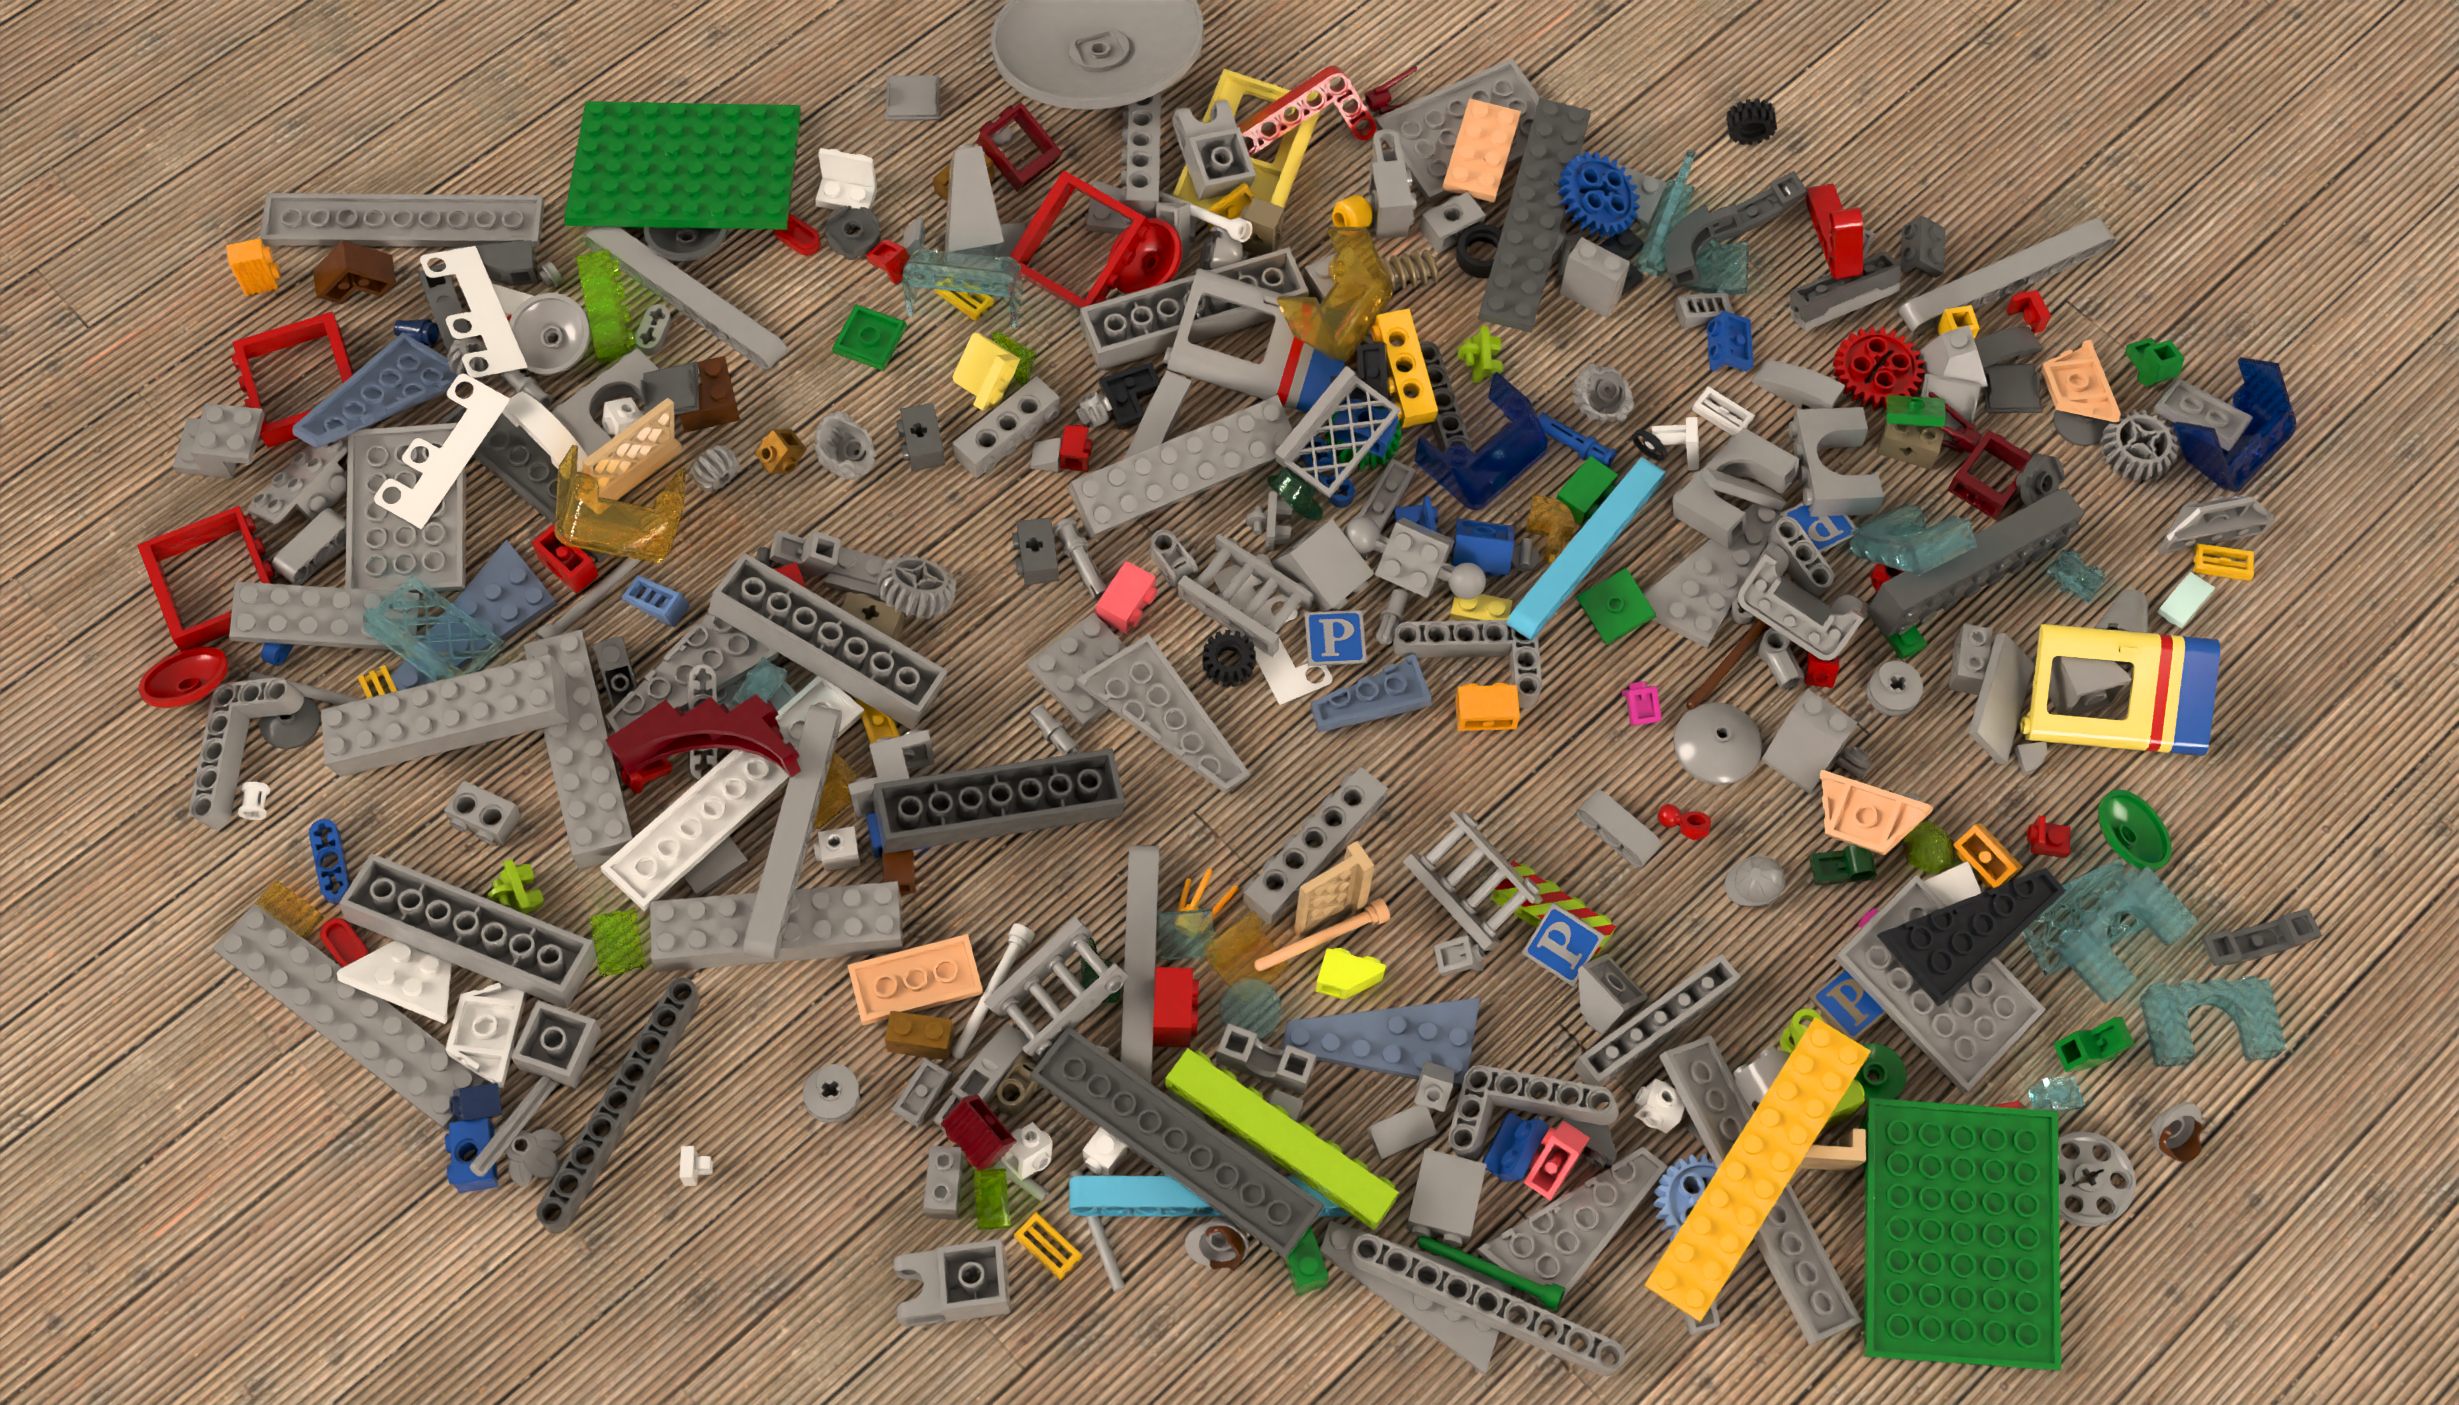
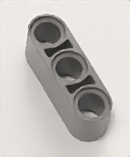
(1800, 543)
(311, 547)
(1618, 828)

